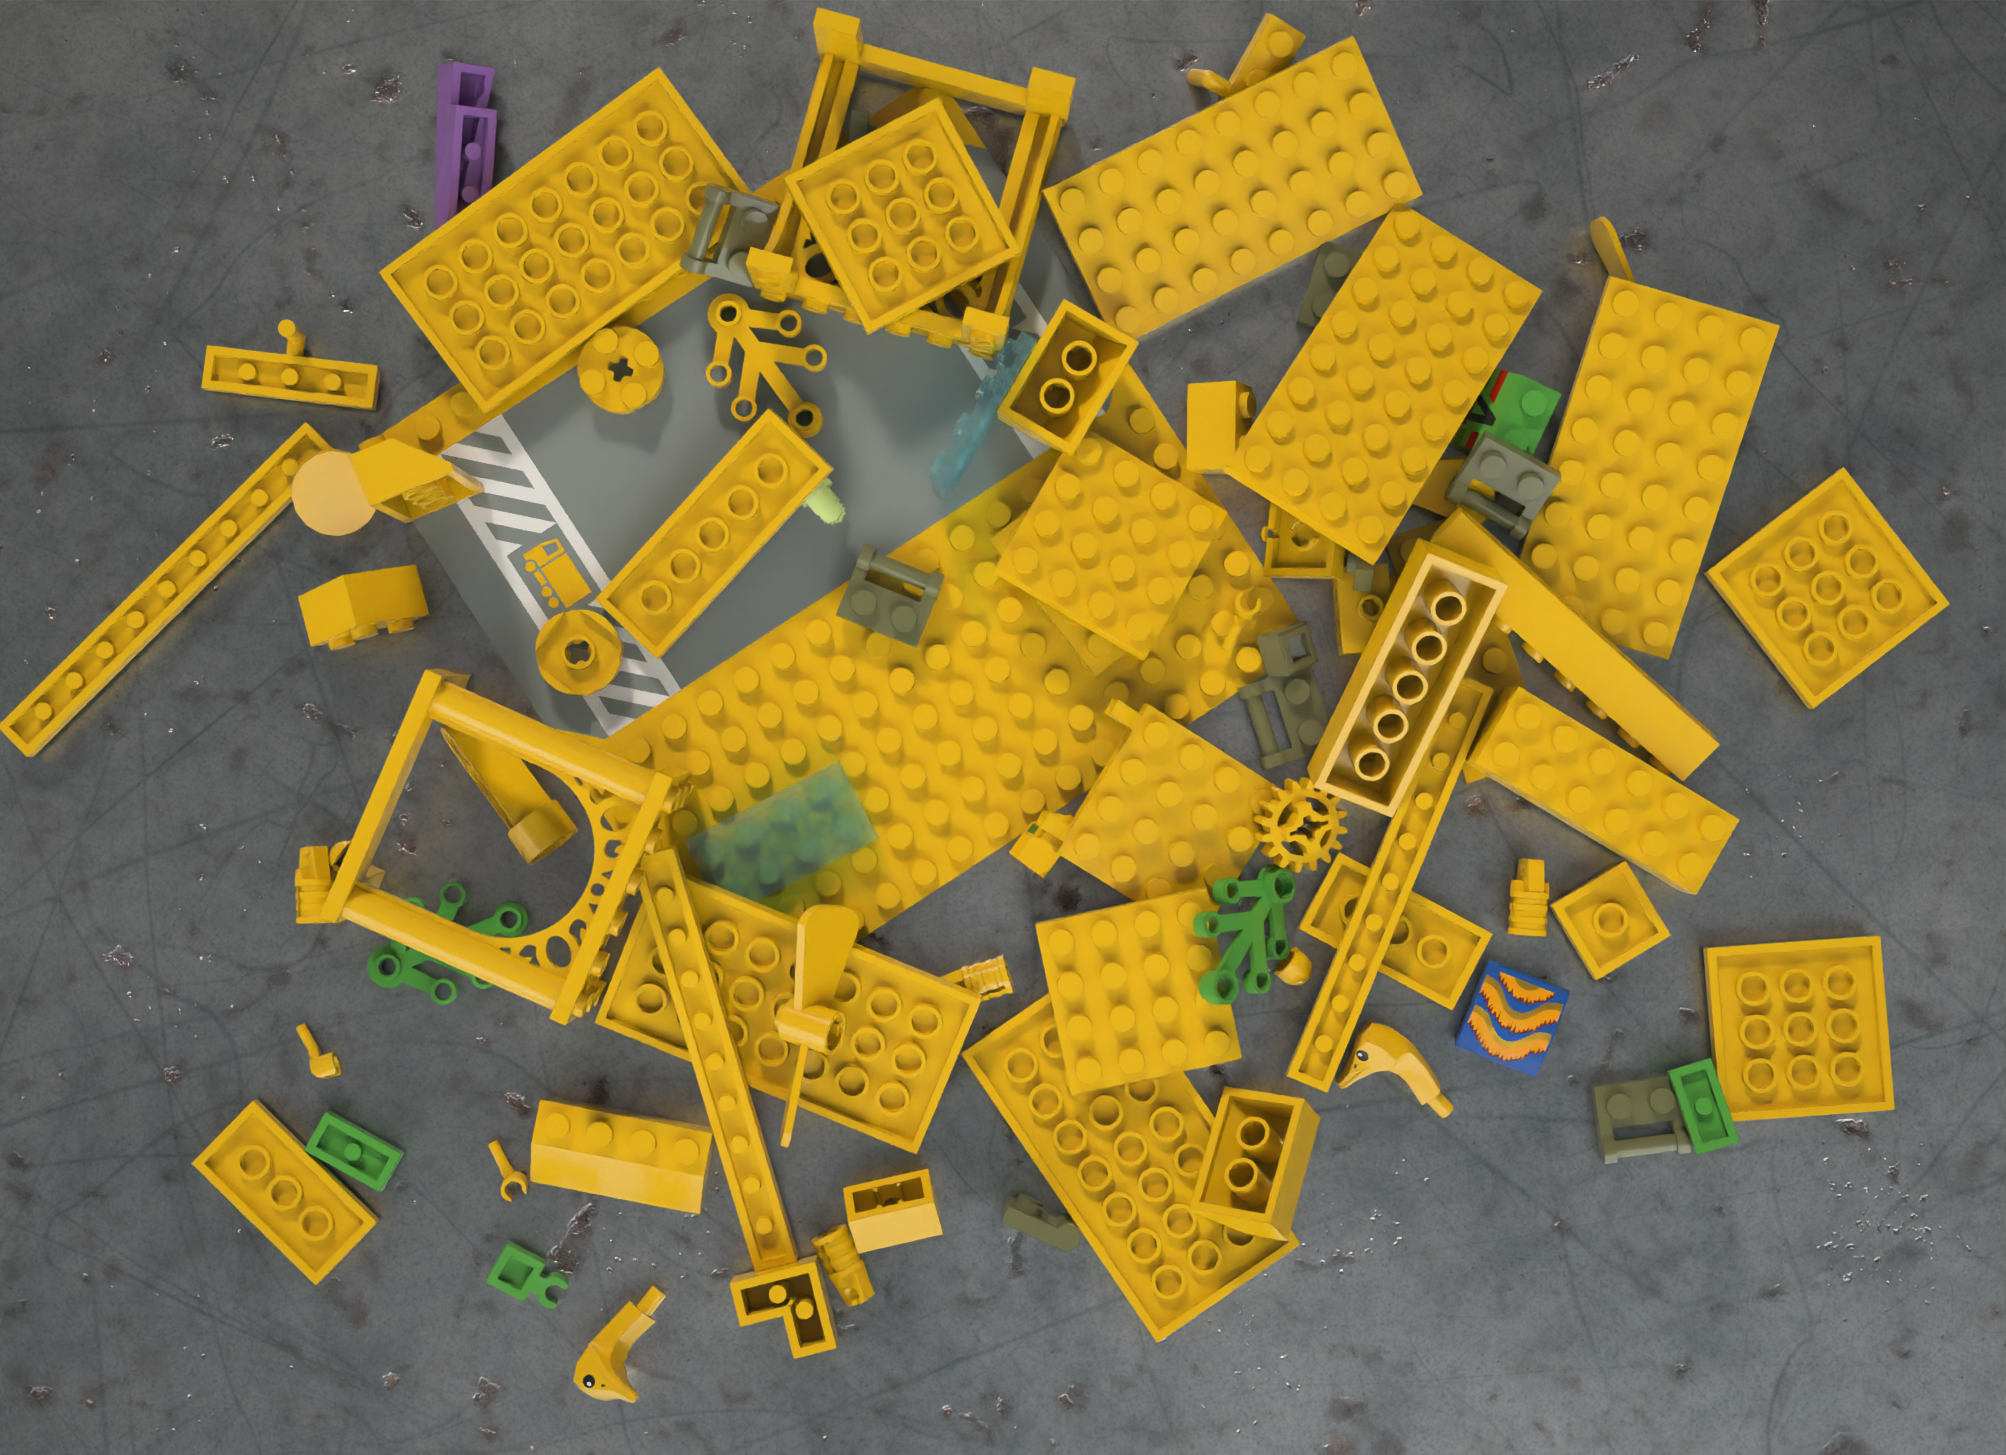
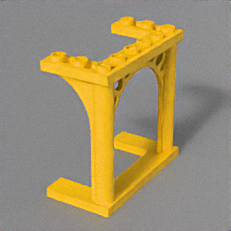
(1046, 107)
(645, 791)

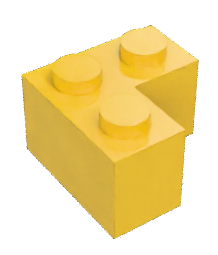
(362, 603)
(795, 1293)

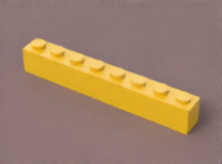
(1583, 655)

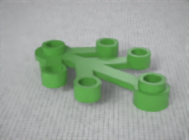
(1273, 889)
(406, 959)

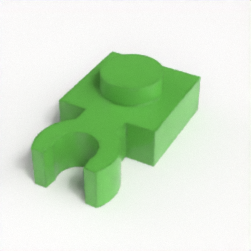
(520, 1272)

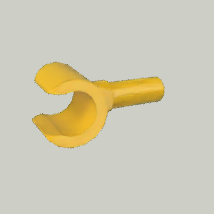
(1239, 621)
(321, 1065)
(507, 1172)

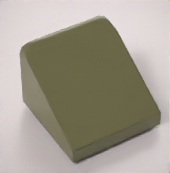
(1287, 649)

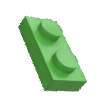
(1703, 1106)
(354, 1151)

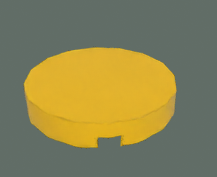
(330, 494)

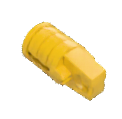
(312, 884)
(1529, 899)
(986, 978)
(844, 1264)

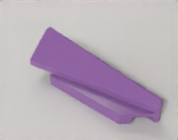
(463, 138)

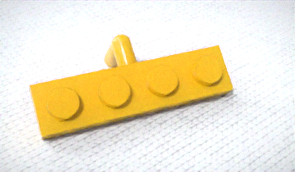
(1267, 53)
(291, 374)

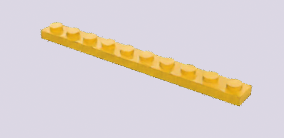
(160, 596)
(1387, 890)
(716, 1060)

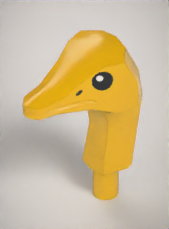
(1384, 1049)
(602, 1366)

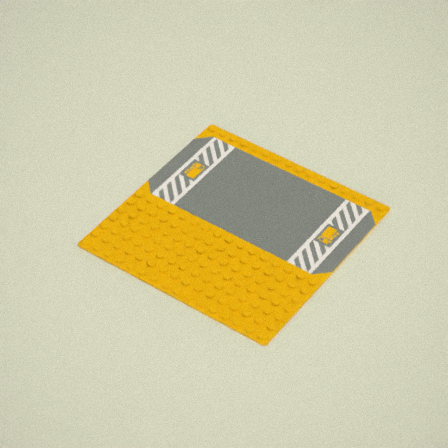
(768, 684)

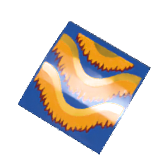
(1512, 1017)

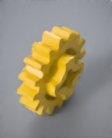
(1286, 814)

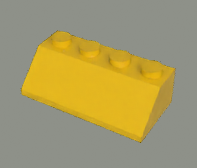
(408, 480)
(621, 1154)

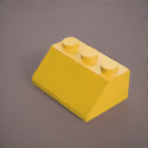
(1066, 378)
(1256, 1162)

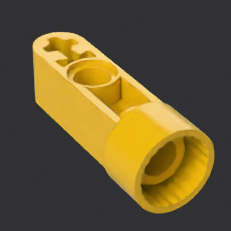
(533, 819)

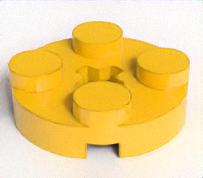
(609, 347)
(554, 657)

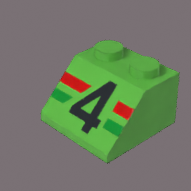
(1510, 409)

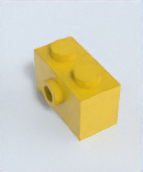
(1217, 423)
(1359, 610)
(892, 1210)

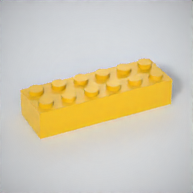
(1406, 677)
(1600, 789)

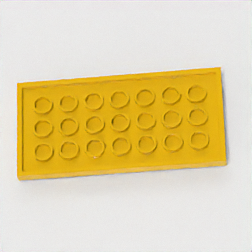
(1233, 191)
(564, 241)
(1383, 382)
(1646, 459)
(897, 1033)
(1122, 1170)

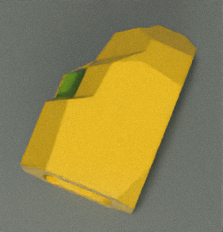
(1037, 847)

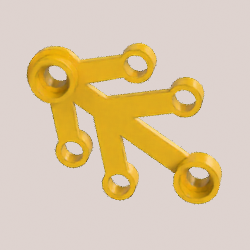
(761, 358)

